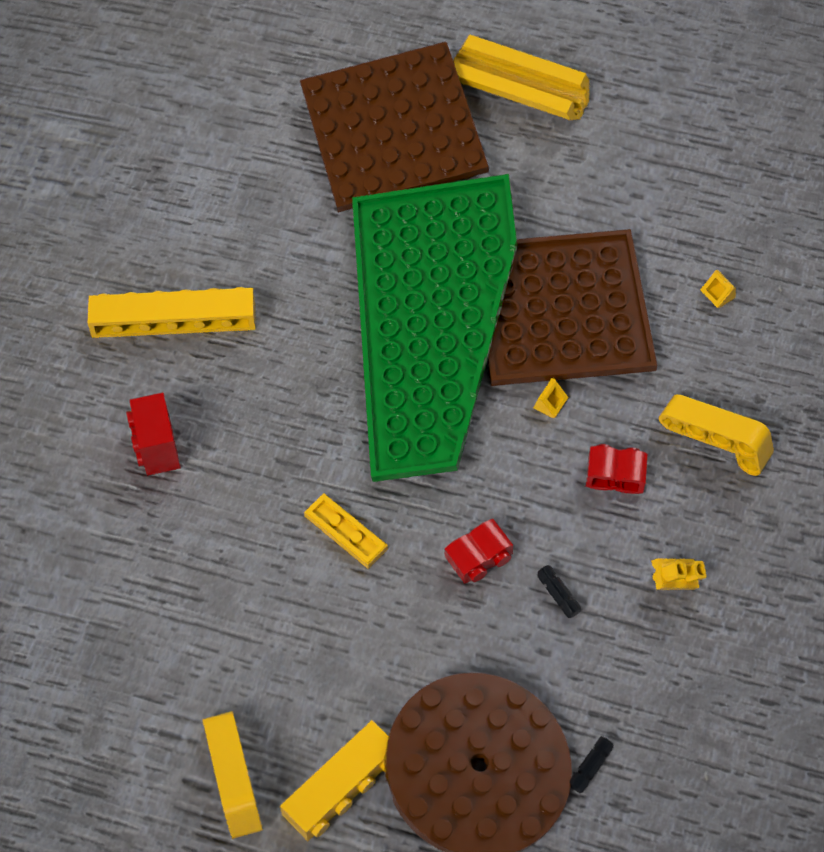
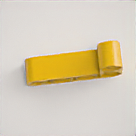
(720, 428)
(232, 775)

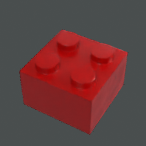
(153, 434)

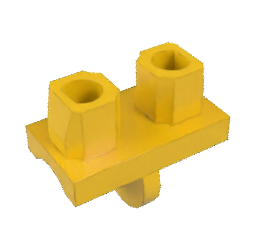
(677, 573)

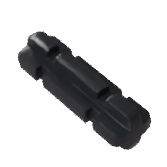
(559, 591)
(591, 764)

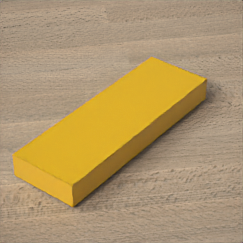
(346, 531)

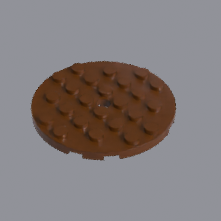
(469, 809)

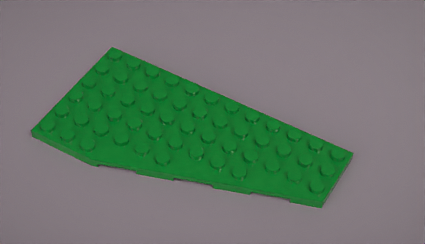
(429, 308)

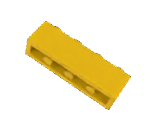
(337, 783)

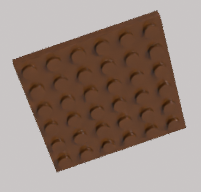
(393, 124)
(572, 311)

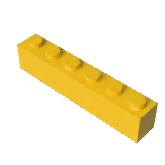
(171, 312)

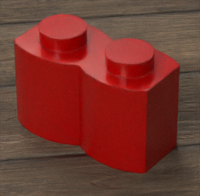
(616, 469)
(479, 551)

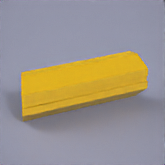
(522, 78)

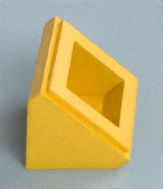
(718, 289)
(551, 399)

